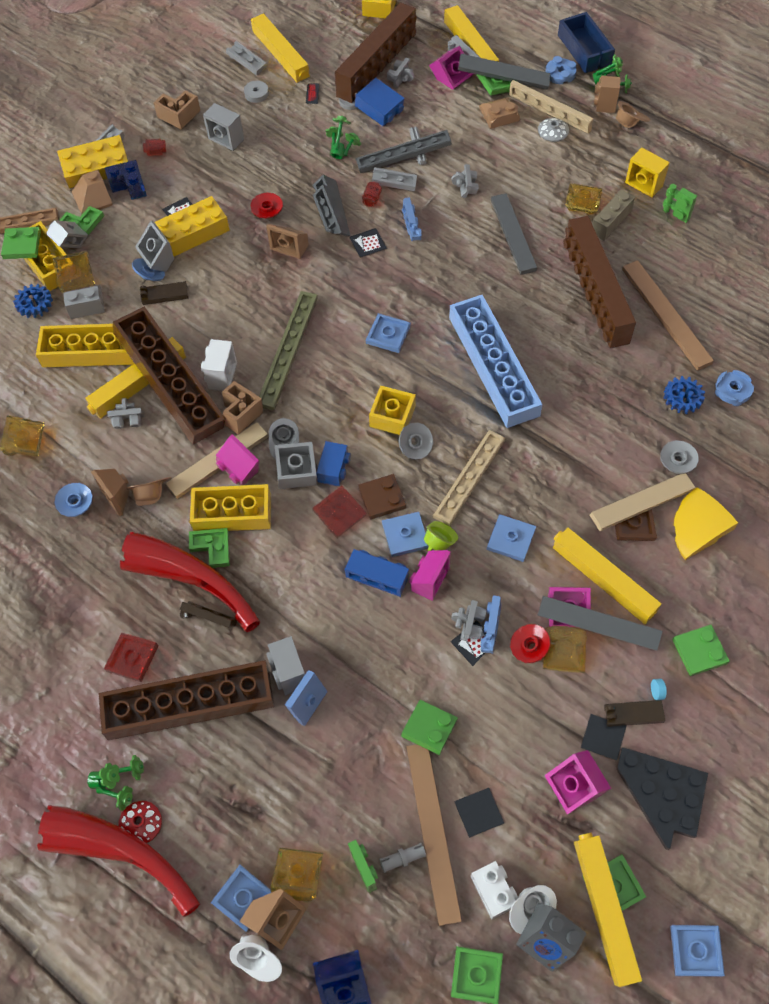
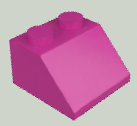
(447, 70)
(237, 461)
(431, 573)
(577, 781)

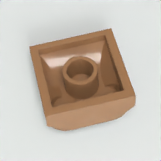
(500, 112)

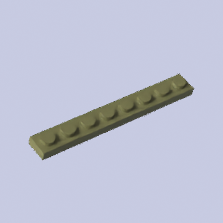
(287, 350)

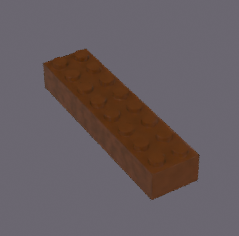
(375, 52)
(599, 282)
(168, 375)
(185, 700)

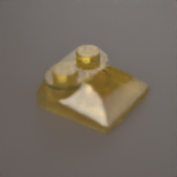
(583, 198)
(73, 271)
(21, 436)
(566, 649)
(297, 873)

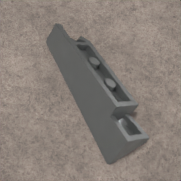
(330, 206)

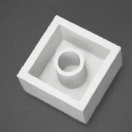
(219, 364)

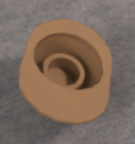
(629, 116)
(148, 493)

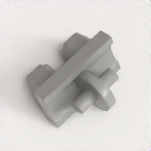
(401, 73)
(464, 181)
(117, 416)
(473, 613)

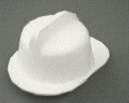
(526, 904)
(255, 958)

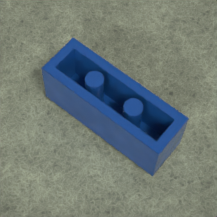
(377, 572)

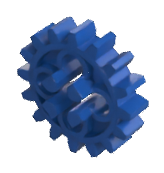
(25, 305)
(691, 402)

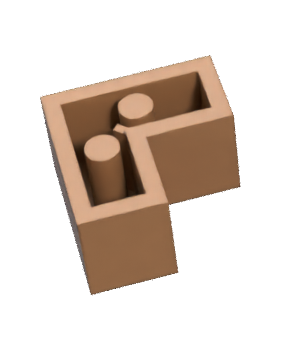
(607, 94)
(179, 110)
(242, 407)

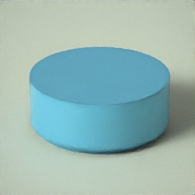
(658, 689)

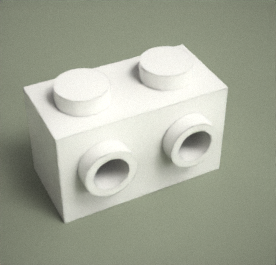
(494, 889)

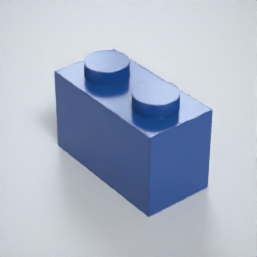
(332, 463)

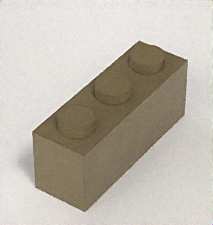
(613, 214)

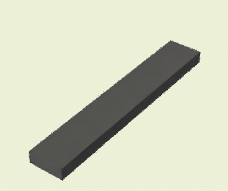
(504, 71)
(404, 151)
(513, 234)
(600, 623)

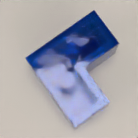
(124, 177)

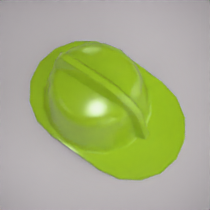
(439, 536)

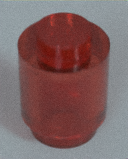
(154, 147)
(371, 194)

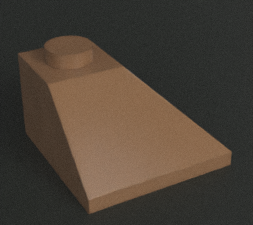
(91, 192)
(287, 240)
(113, 487)
(274, 917)

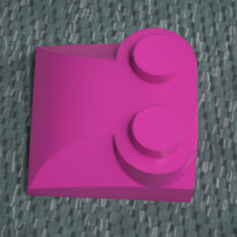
(574, 595)

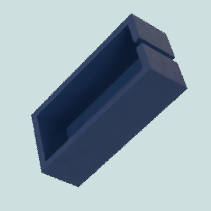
(586, 42)

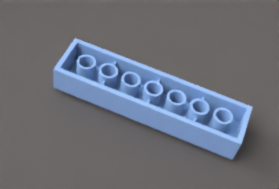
(495, 361)

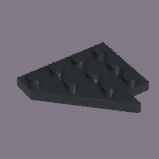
(665, 792)

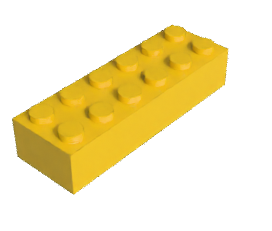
(80, 346)

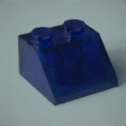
(342, 980)

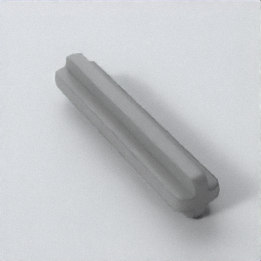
(414, 133)

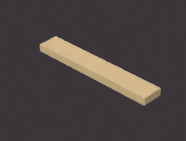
(551, 106)
(207, 466)
(469, 478)
(642, 501)

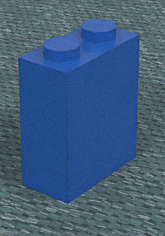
(379, 102)

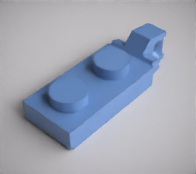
(410, 220)
(491, 626)

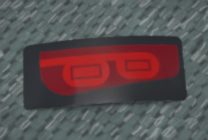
(312, 93)

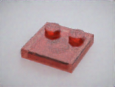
(339, 511)
(131, 657)

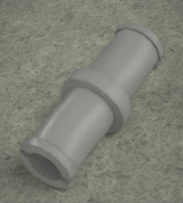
(402, 857)

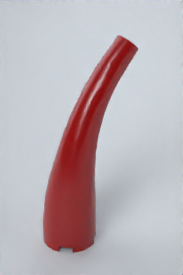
(163, 560)
(87, 835)

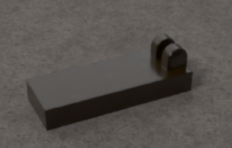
(163, 293)
(191, 608)
(634, 713)

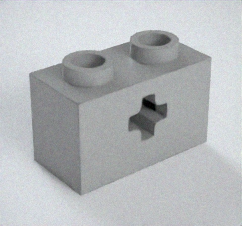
(66, 234)

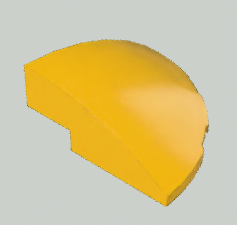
(700, 523)

